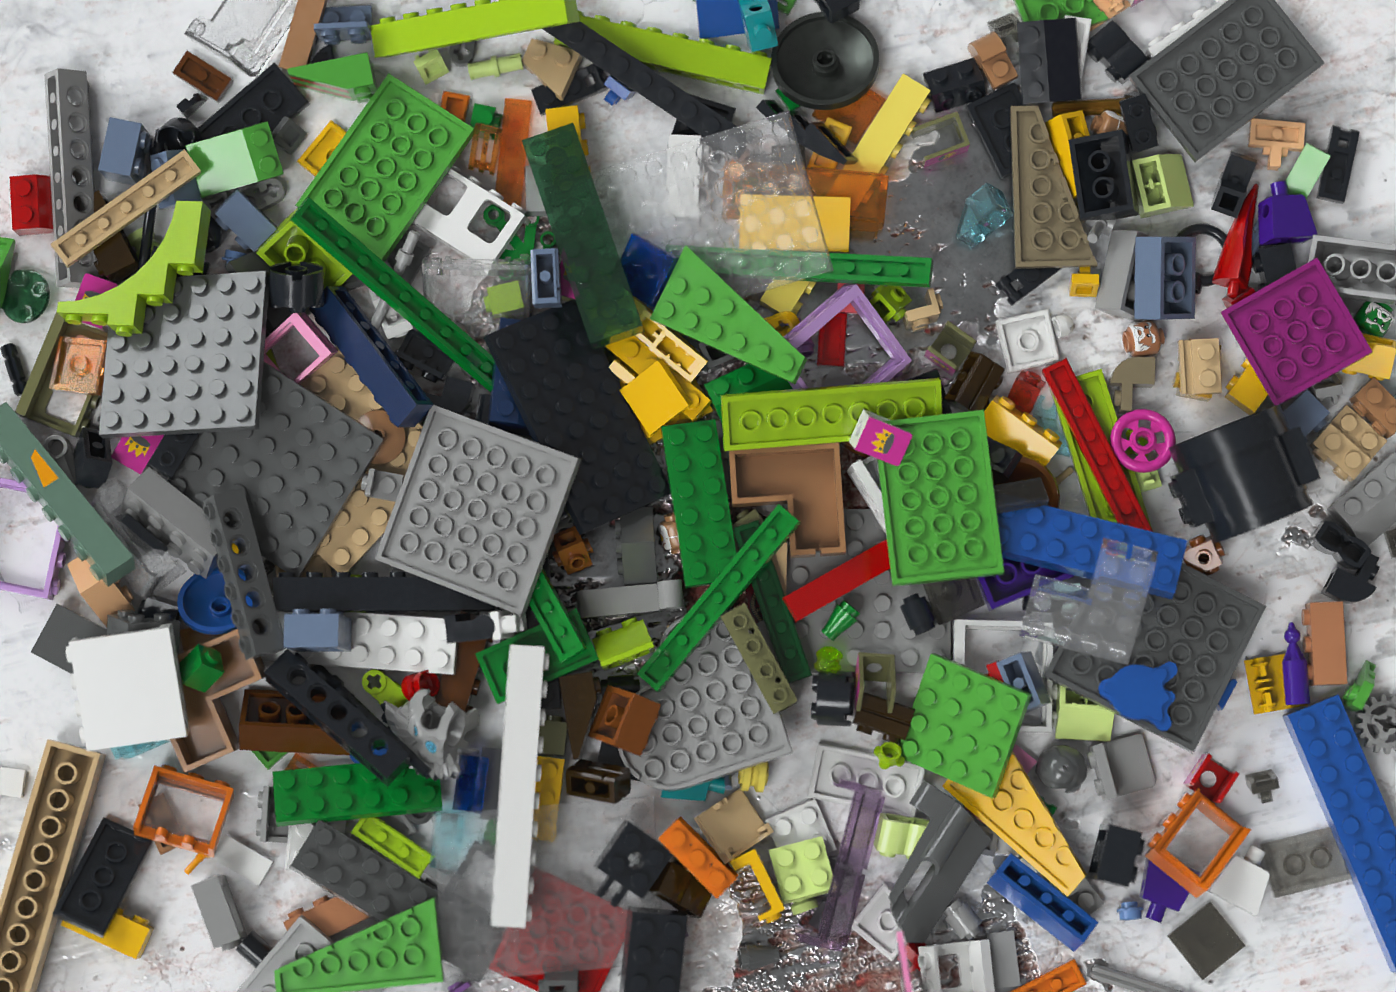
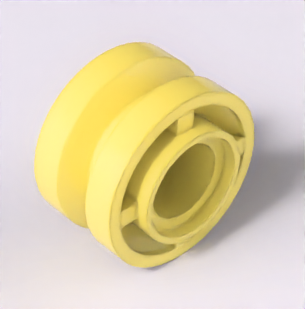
(754, 776)

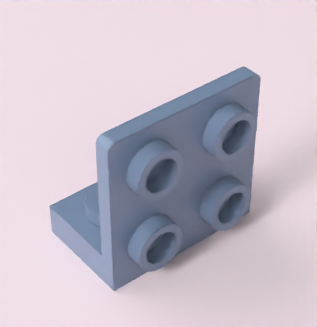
(345, 24)

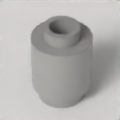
(962, 919)

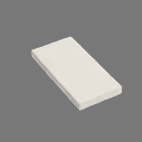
(837, 763)

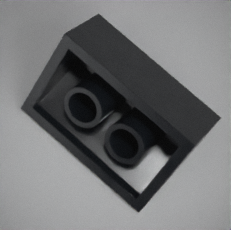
(1049, 60)
(1104, 176)

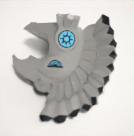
(432, 732)

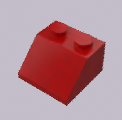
(31, 204)

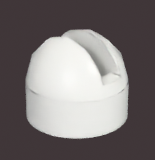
(1062, 325)

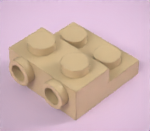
(1347, 444)

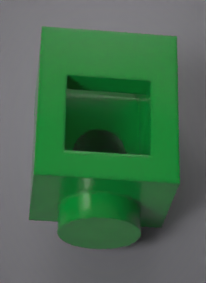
(486, 115)

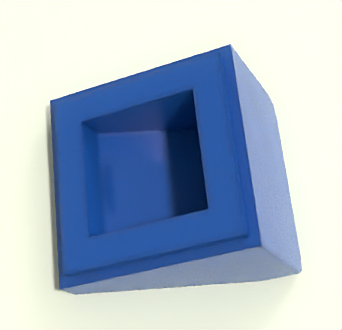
(1229, 689)

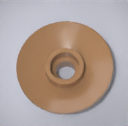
(395, 436)

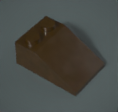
(115, 256)
(580, 703)

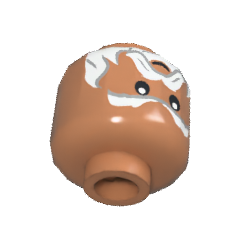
(1143, 339)

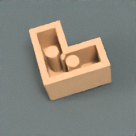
(97, 594)

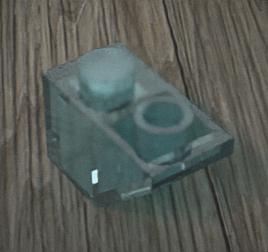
(983, 214)

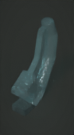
(1047, 419)

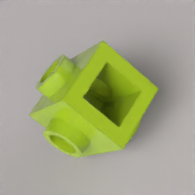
(890, 302)

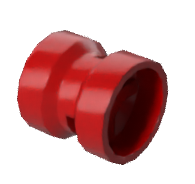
(419, 681)

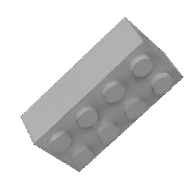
(1358, 267)
(172, 520)

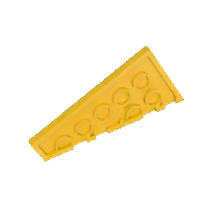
(1025, 825)

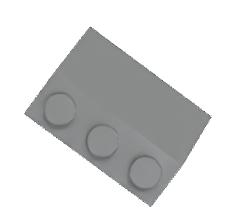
(1117, 283)
(1370, 504)

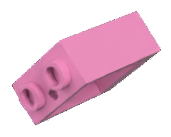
(313, 336)

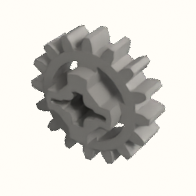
(1380, 735)

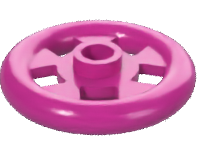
(1120, 445)

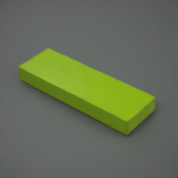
(392, 845)

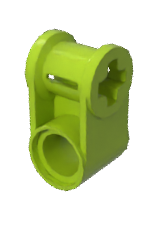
(389, 690)

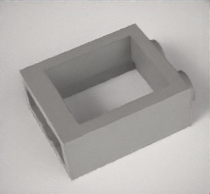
(219, 912)

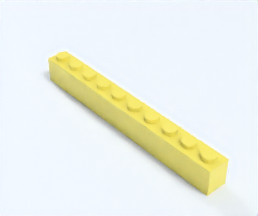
(872, 153)

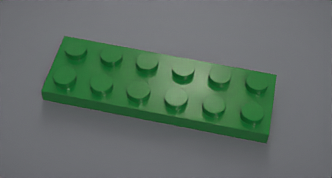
(699, 500)
(349, 794)

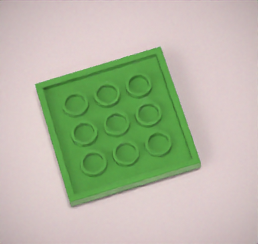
(964, 725)

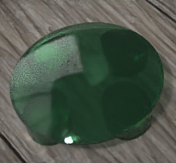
(26, 296)

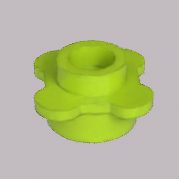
(889, 749)

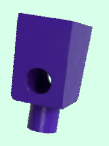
(1284, 218)
(1160, 891)

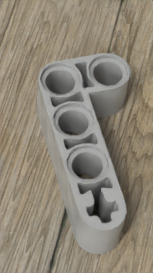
(630, 600)

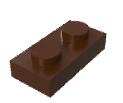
(202, 76)

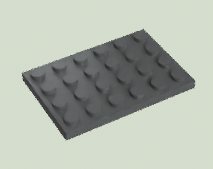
(1225, 72)

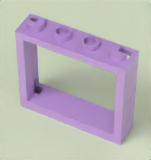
(831, 307)
(57, 559)

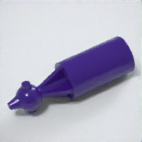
(1295, 670)

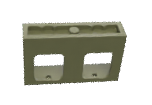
(37, 392)
(759, 659)

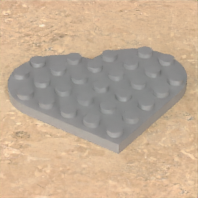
(708, 720)

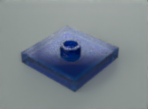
(647, 268)
(470, 783)

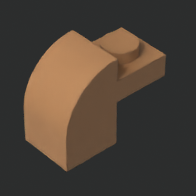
(993, 60)

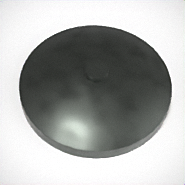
(825, 62)

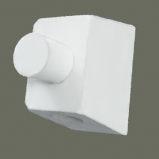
(1242, 881)

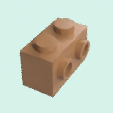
(1377, 407)

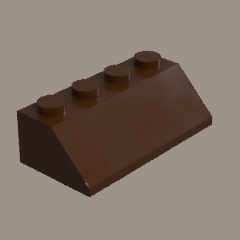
(276, 725)

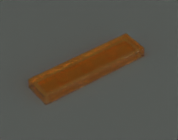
(512, 152)

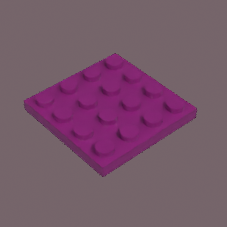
(1296, 332)

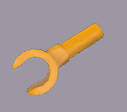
(198, 858)

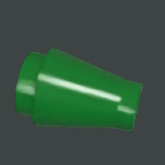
(840, 620)

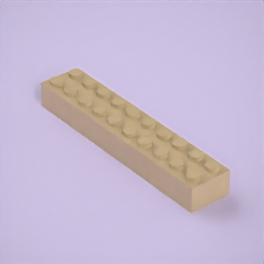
(44, 860)

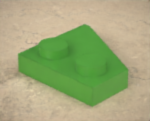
(1358, 693)

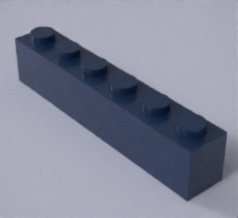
(371, 358)

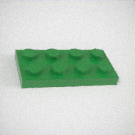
(495, 658)

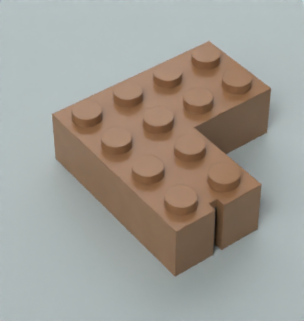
(803, 479)
(209, 724)

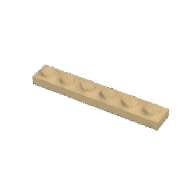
(125, 208)

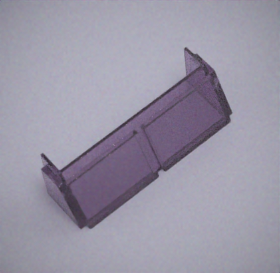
(848, 875)

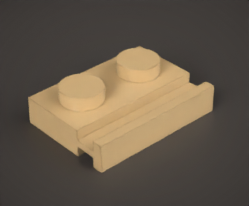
(1199, 366)

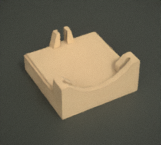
(732, 826)

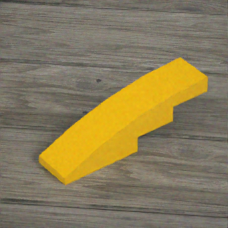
(669, 345)

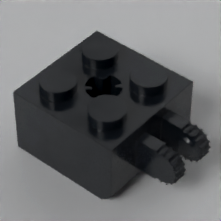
(615, 862)

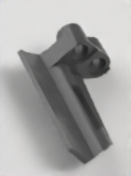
(953, 846)

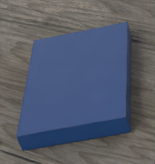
(724, 17)

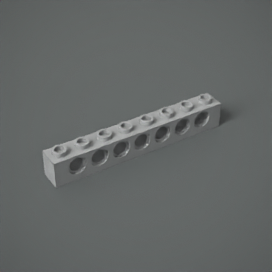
(63, 164)

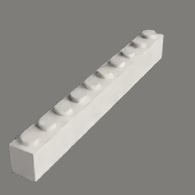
(517, 786)

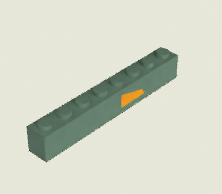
(62, 500)

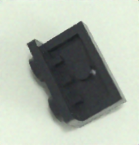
(955, 85)
(1138, 122)
(425, 356)

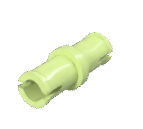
(495, 66)

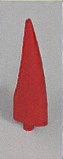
(1235, 259)

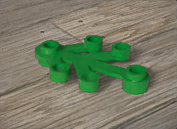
(516, 243)

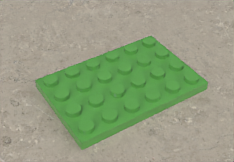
(388, 165)
(941, 502)

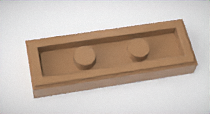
(301, 34)

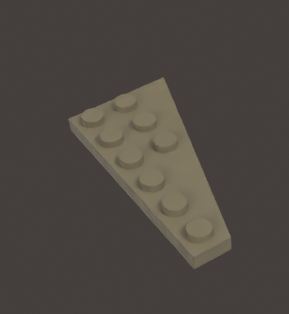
(1043, 208)

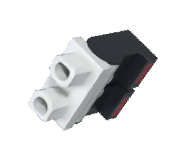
(493, 625)

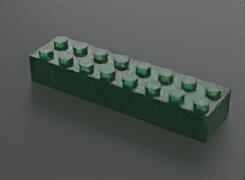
(583, 236)

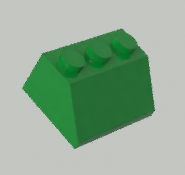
(743, 380)

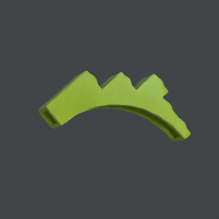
(154, 283)

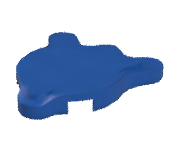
(1140, 693)

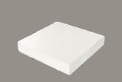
(1027, 341)
(878, 925)

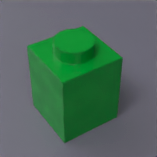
(201, 668)

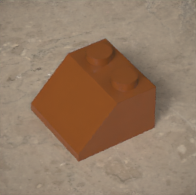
(624, 720)

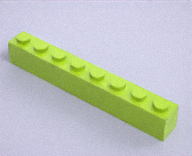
(467, 24)
(685, 57)

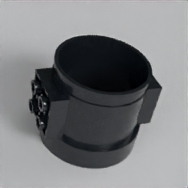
(1243, 474)

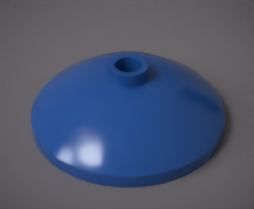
(203, 599)

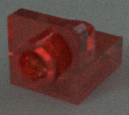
(1026, 391)

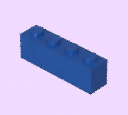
(1042, 902)

